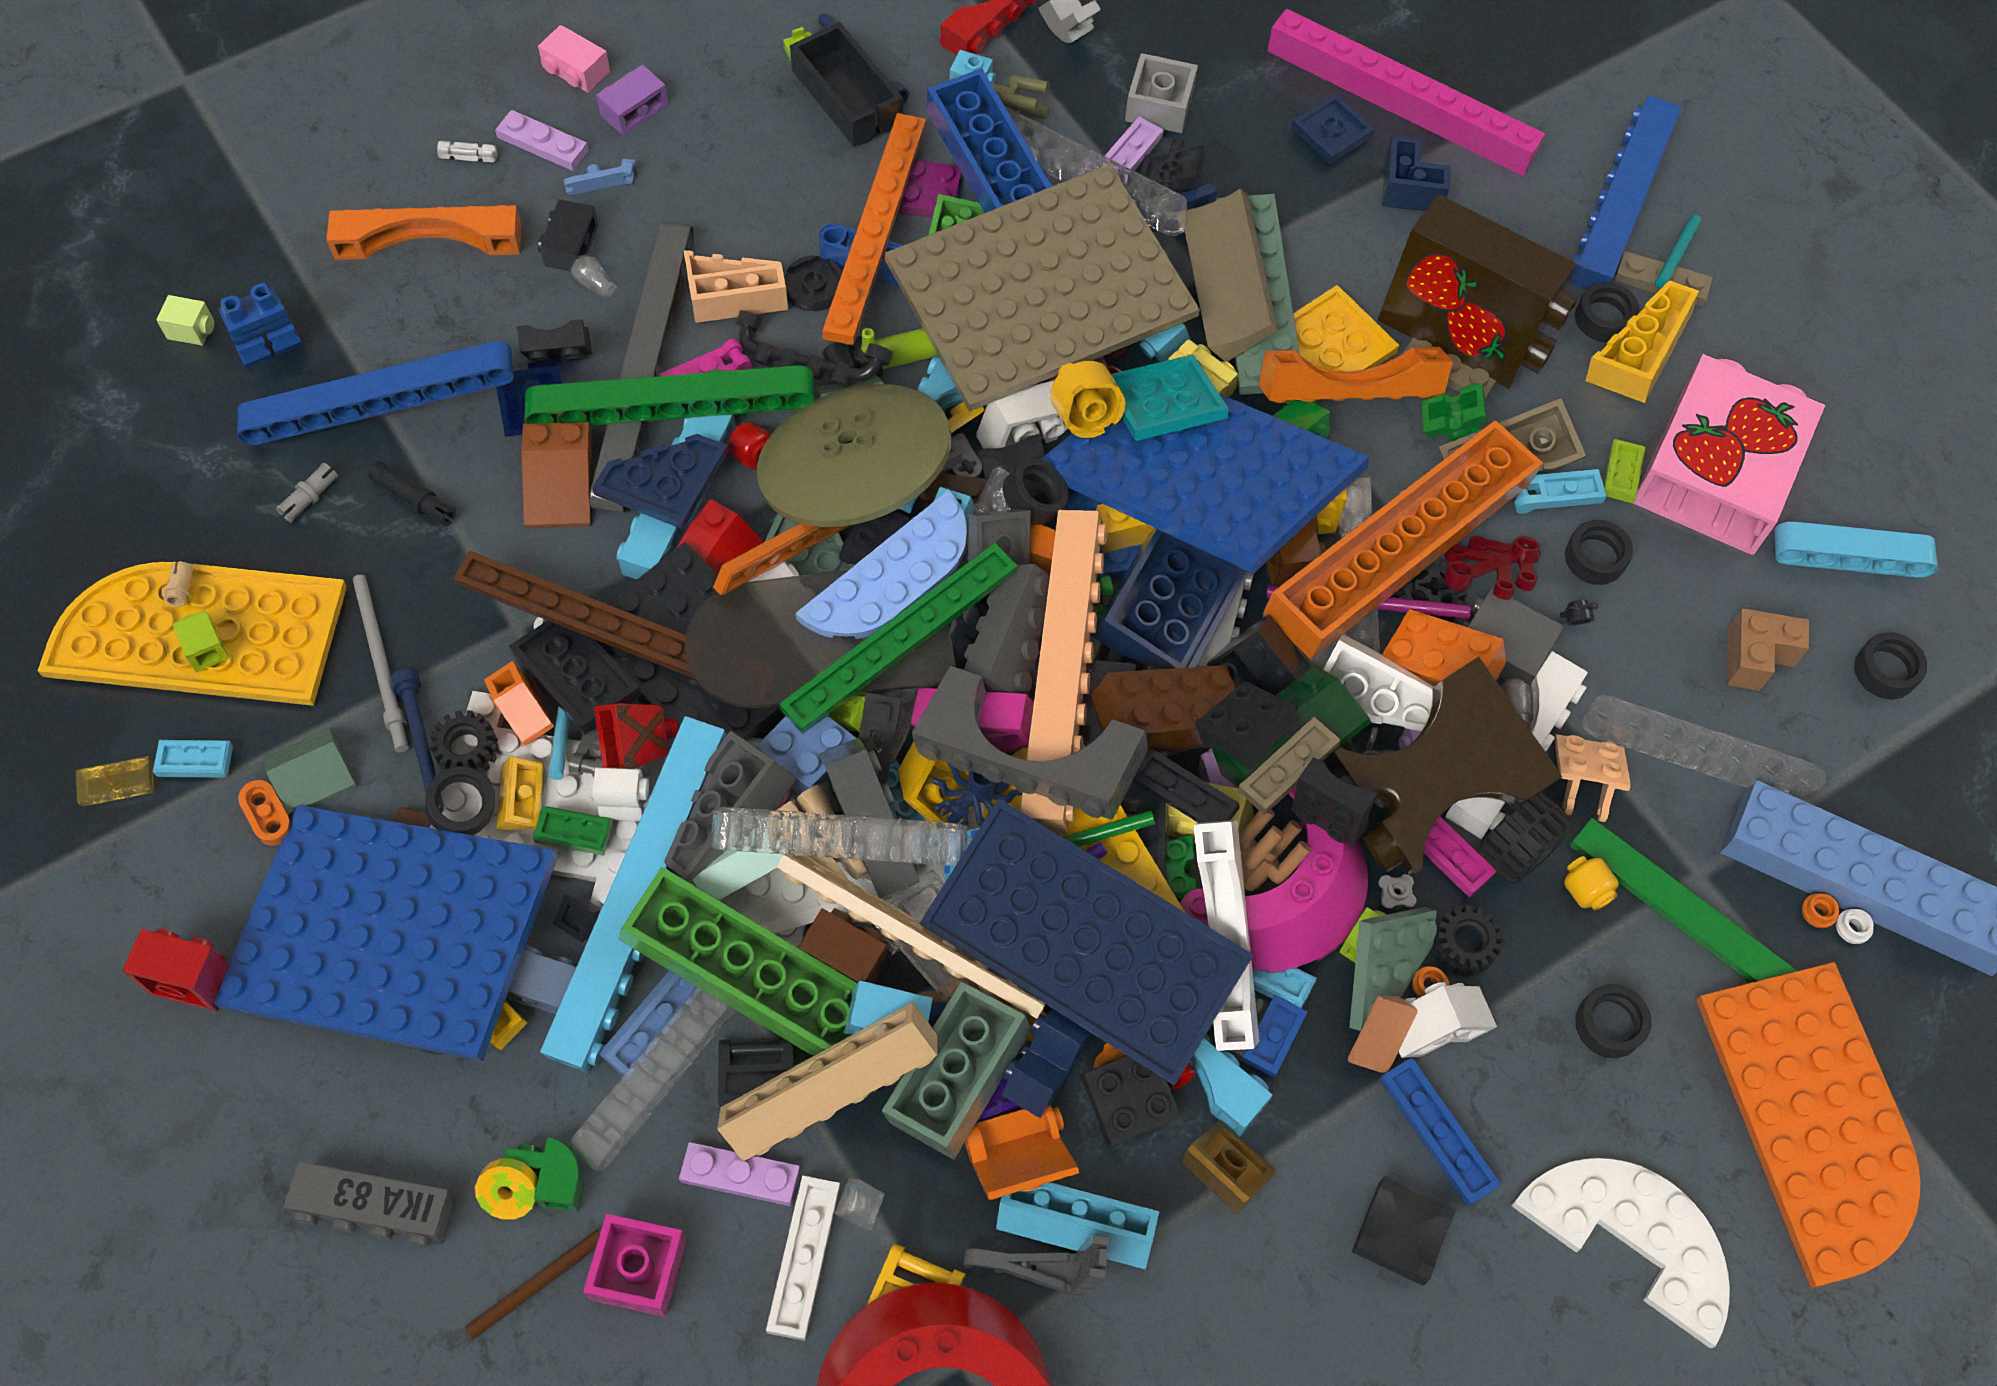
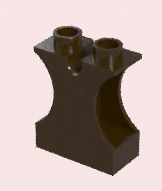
(1465, 751)

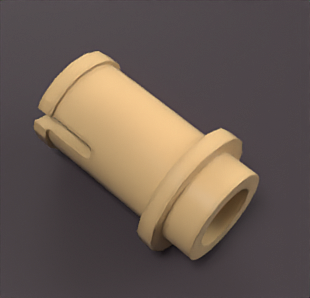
(176, 591)

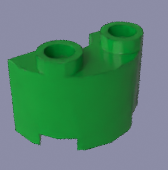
(1455, 415)
(1178, 866)

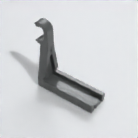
(1064, 1272)

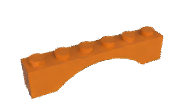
(364, 232)
(1414, 373)

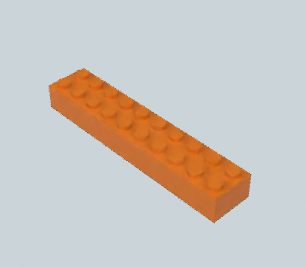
(1401, 539)

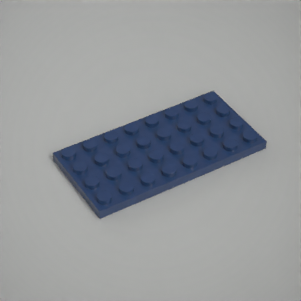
(1087, 941)

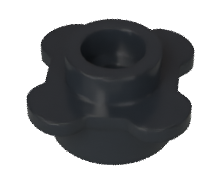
(1579, 612)

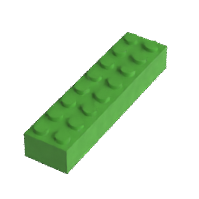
(740, 963)

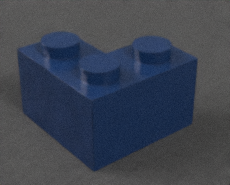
(1408, 180)
(1045, 1062)

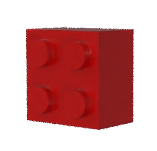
(177, 968)

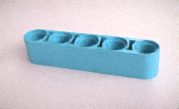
(1855, 549)

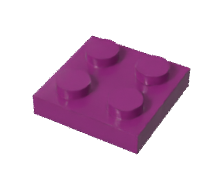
(925, 184)

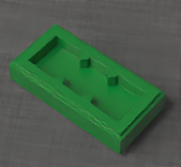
(573, 830)

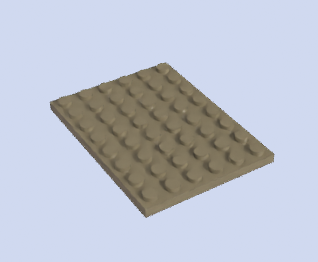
(1040, 286)

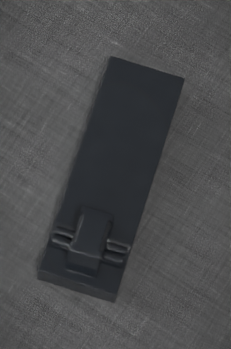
(1184, 790)

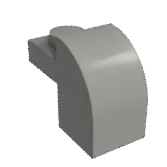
(1069, 18)

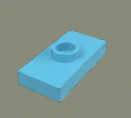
(193, 758)
(1290, 985)

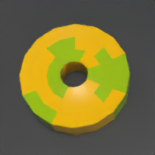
(510, 1174)

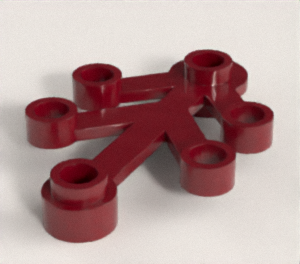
(1522, 551)

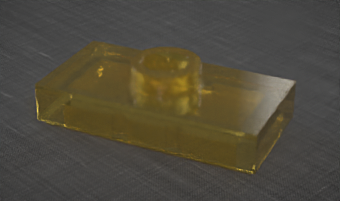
(114, 781)

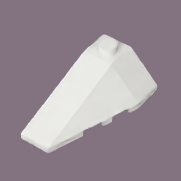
(1381, 686)

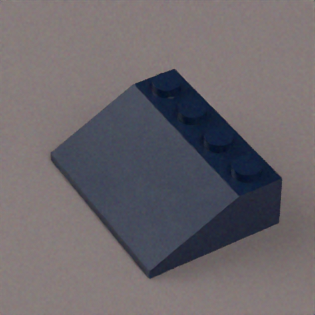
(1168, 603)

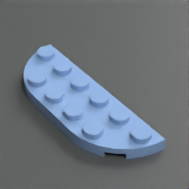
(892, 574)

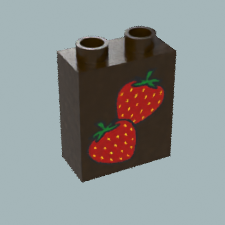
(1479, 292)

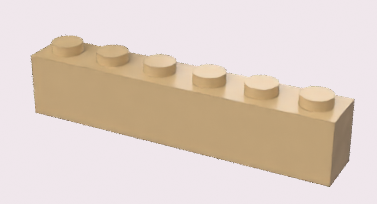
(828, 1082)

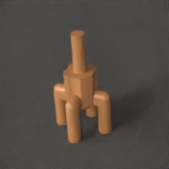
(1260, 858)

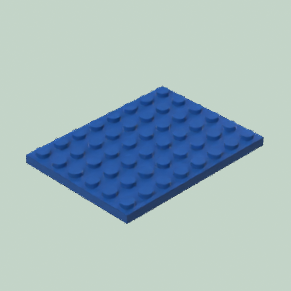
(1220, 485)
(388, 931)

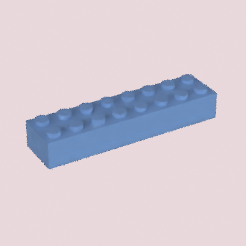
(1866, 873)

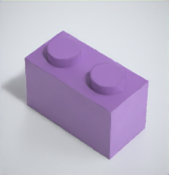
(632, 99)

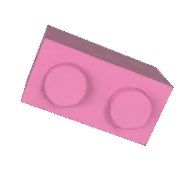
(574, 59)

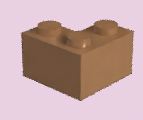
(1759, 642)

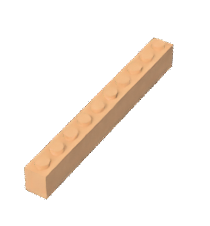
(1065, 653)

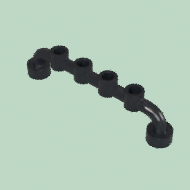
(840, 372)

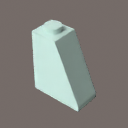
(733, 871)

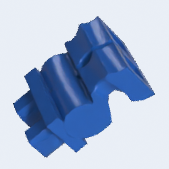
(256, 315)

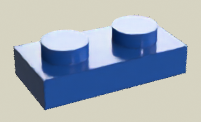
(1275, 1036)

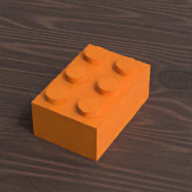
(1438, 647)

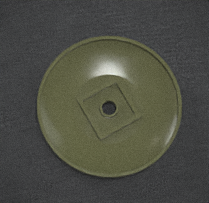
(894, 455)

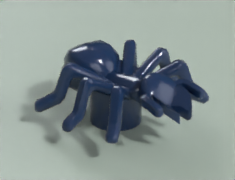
(978, 790)

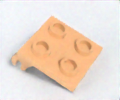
(1592, 762)

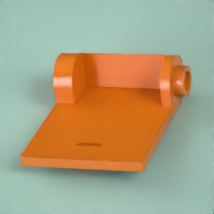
(1019, 1152)

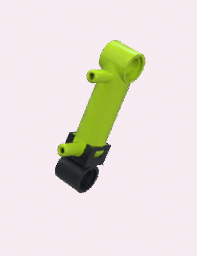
(906, 349)

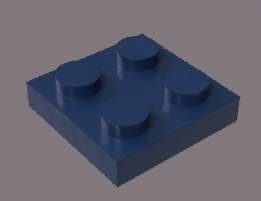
(1333, 128)

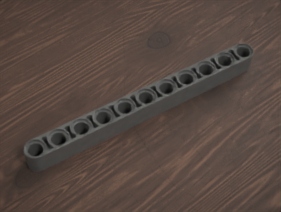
(648, 341)

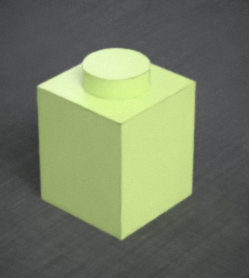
(185, 320)

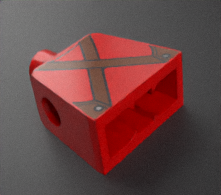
(632, 734)

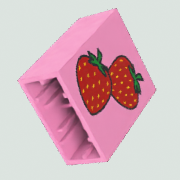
(1729, 454)

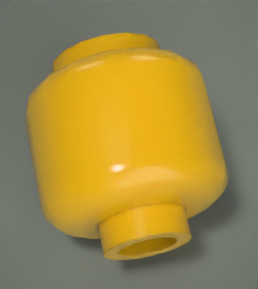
(1591, 883)

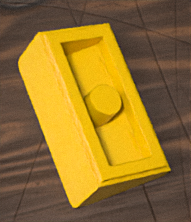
(519, 794)

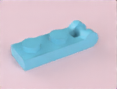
(1562, 491)

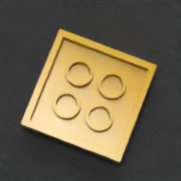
(1340, 334)

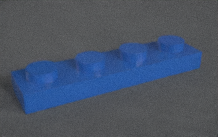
(1440, 1132)

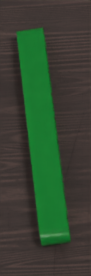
(671, 396)

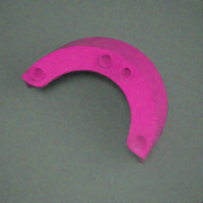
(1308, 911)

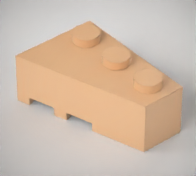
(726, 286)

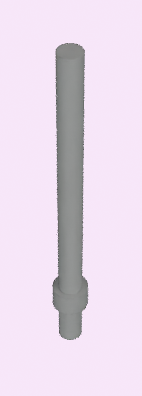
(393, 716)

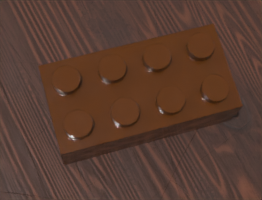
(1163, 702)

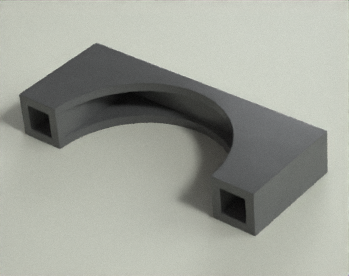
(1088, 779)

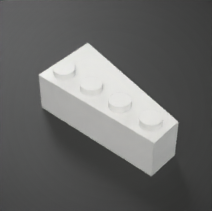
(1020, 416)

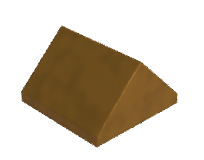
(1228, 1166)

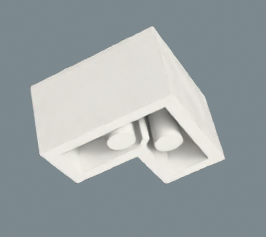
(1446, 1016)

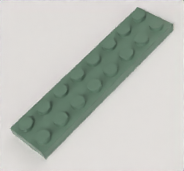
(1270, 243)

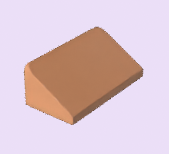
(1383, 1033)

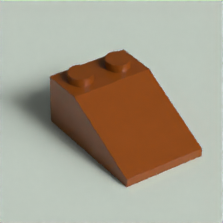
(557, 474)

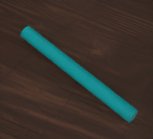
(1678, 251)

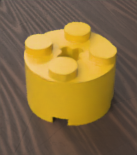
(1087, 398)

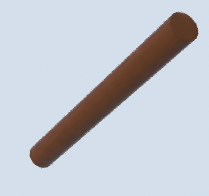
(533, 1285)

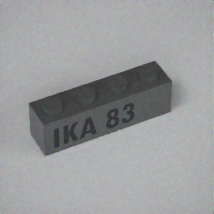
(369, 1203)

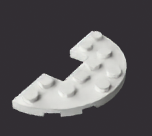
(1649, 1218)

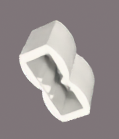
(620, 793)

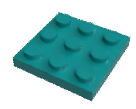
(1168, 398)

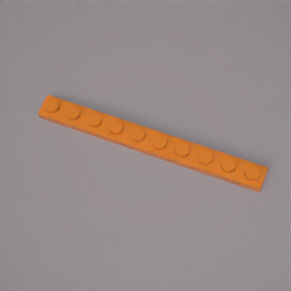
(874, 230)

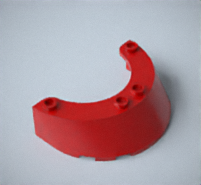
(930, 1329)

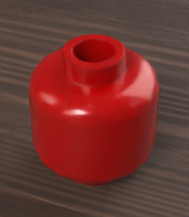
(747, 443)

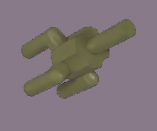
(1012, 99)

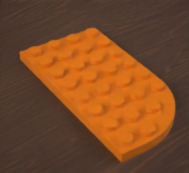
(1818, 1118)

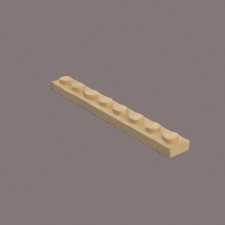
(899, 925)

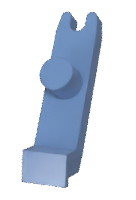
(600, 179)

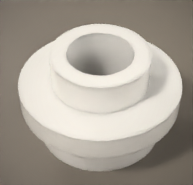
(1861, 920)

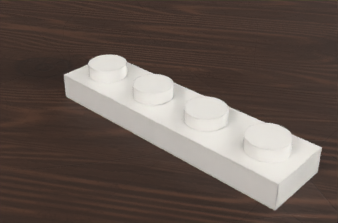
(803, 1258)

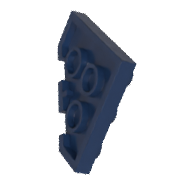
(663, 479)

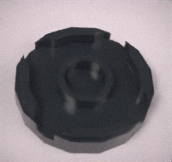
(812, 283)

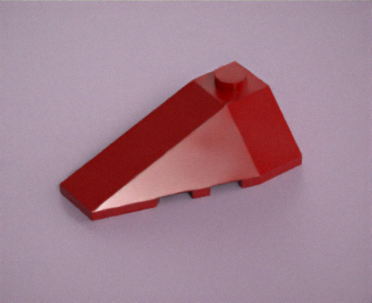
(719, 535)

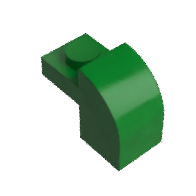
(559, 1174)

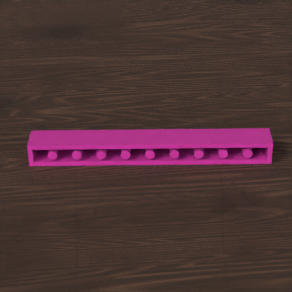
(1405, 92)

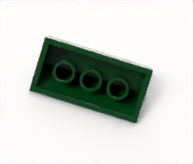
(1314, 695)

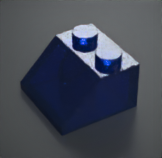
(512, 395)

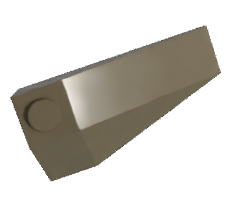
(1543, 431)

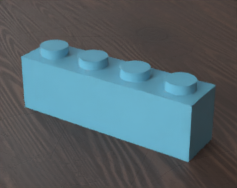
(1073, 1216)

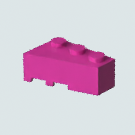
(1003, 718)

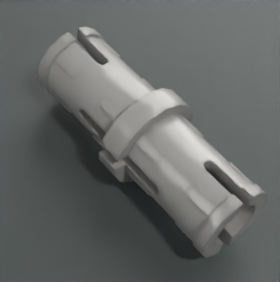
(307, 492)

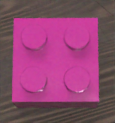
(635, 1265)

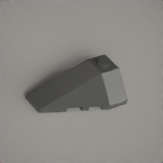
(735, 778)

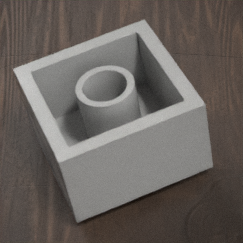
(1161, 92)

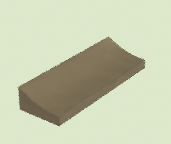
(1229, 275)

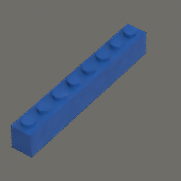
(1626, 192)

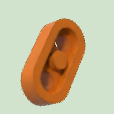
(266, 815)

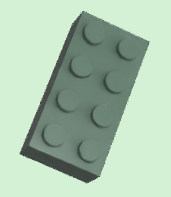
(973, 1051)

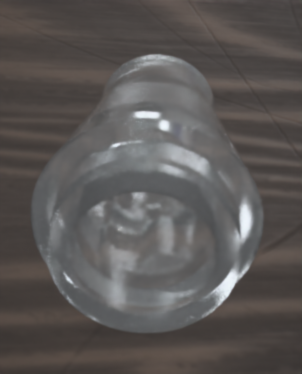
(591, 275)

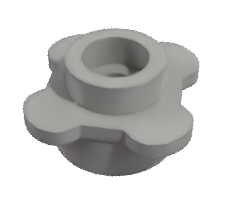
(1390, 899)

